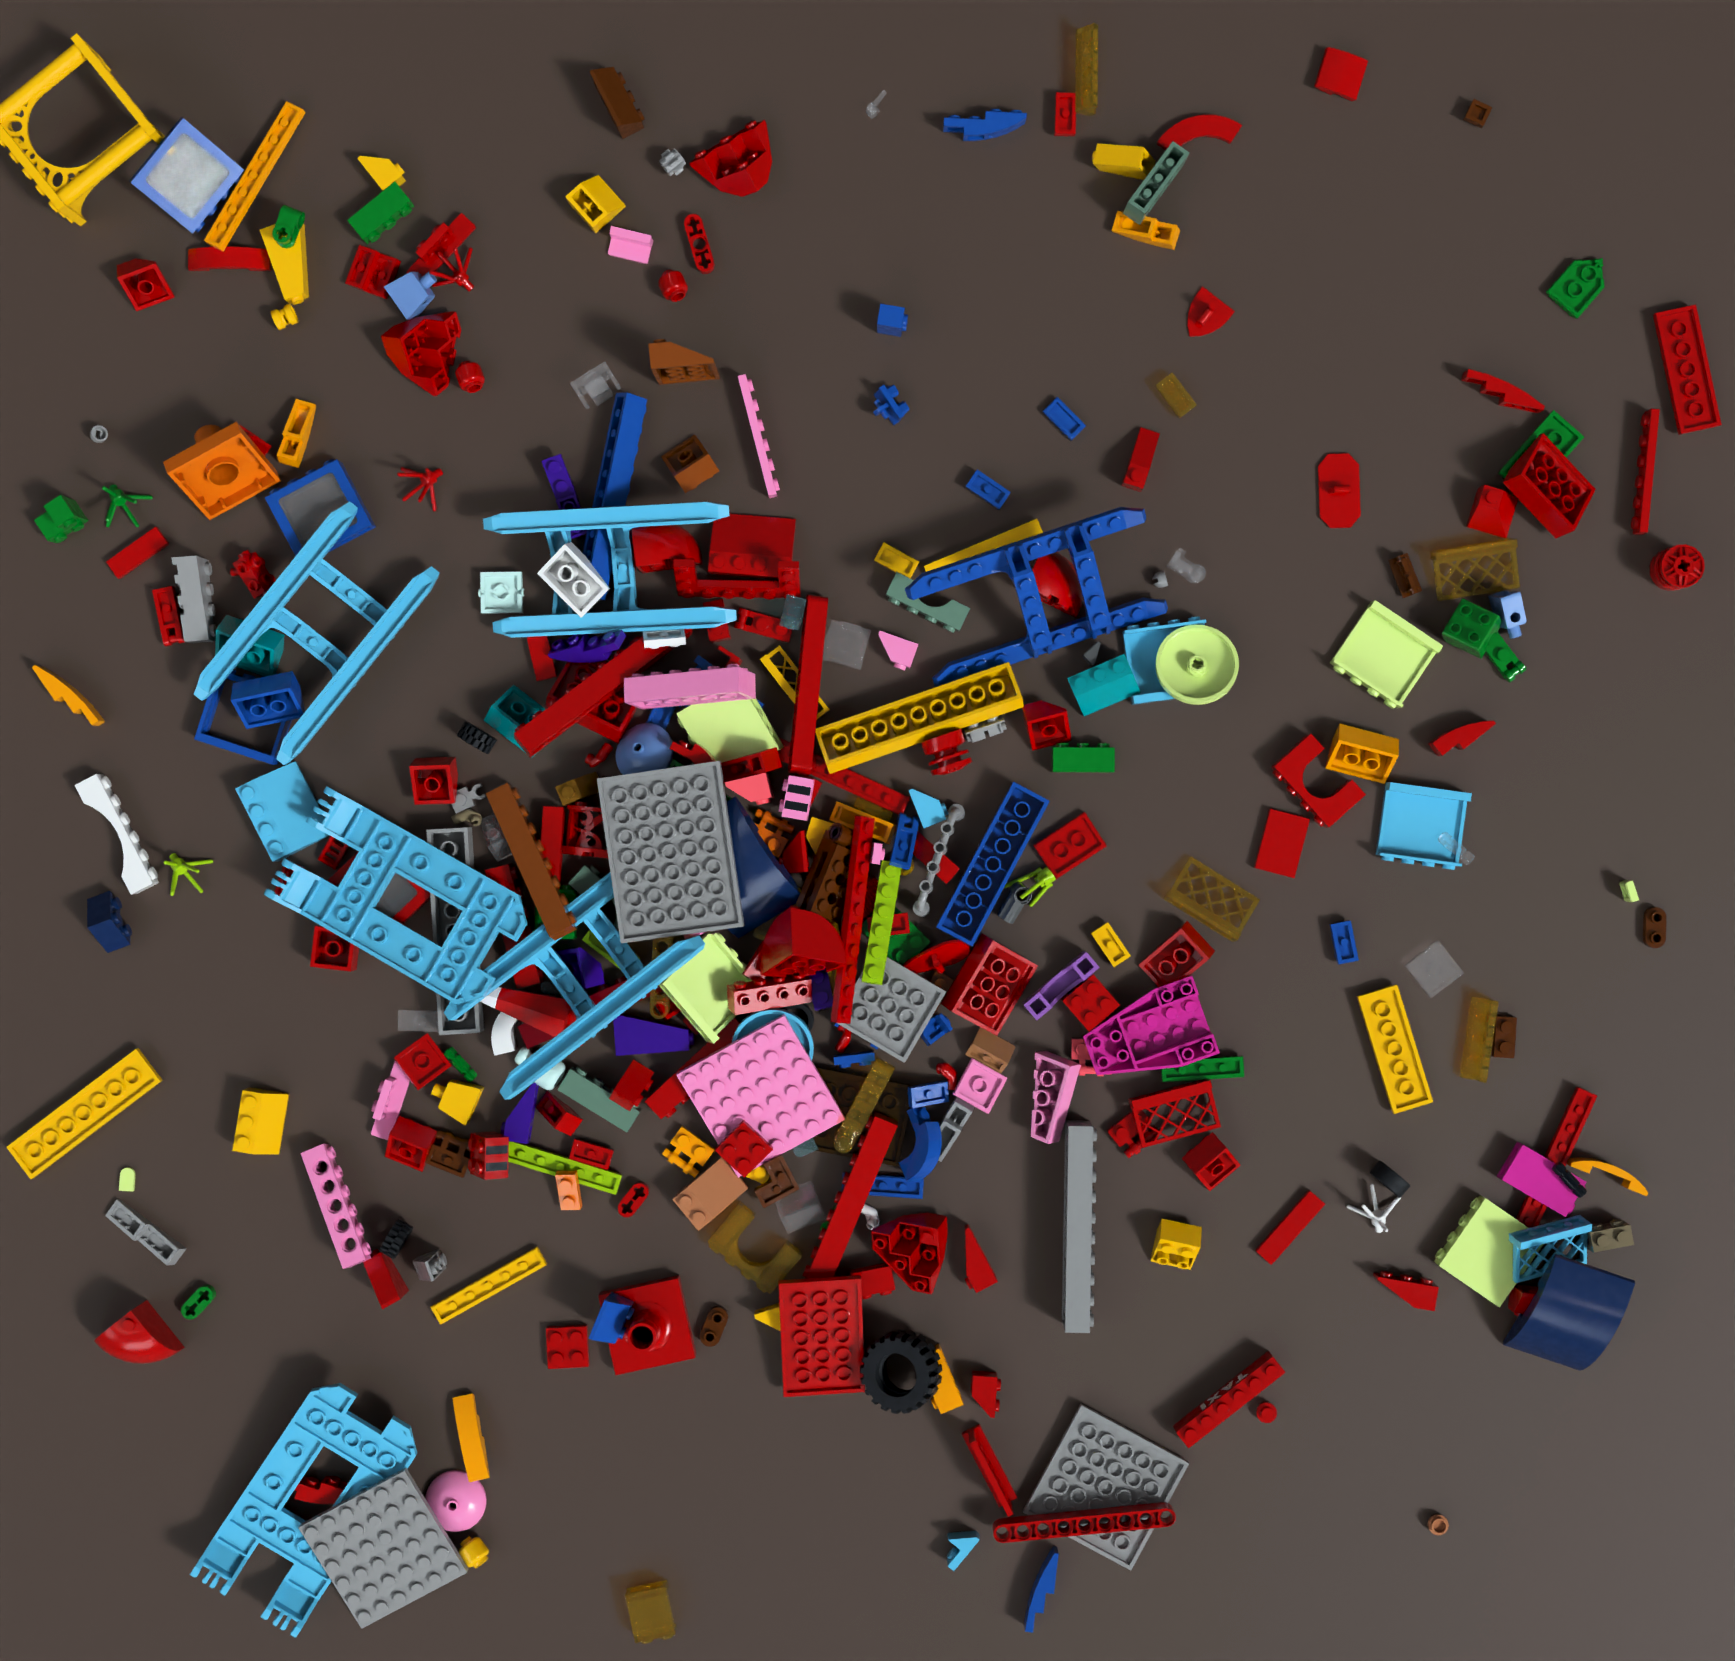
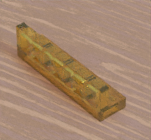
(1087, 70)
(1479, 1039)

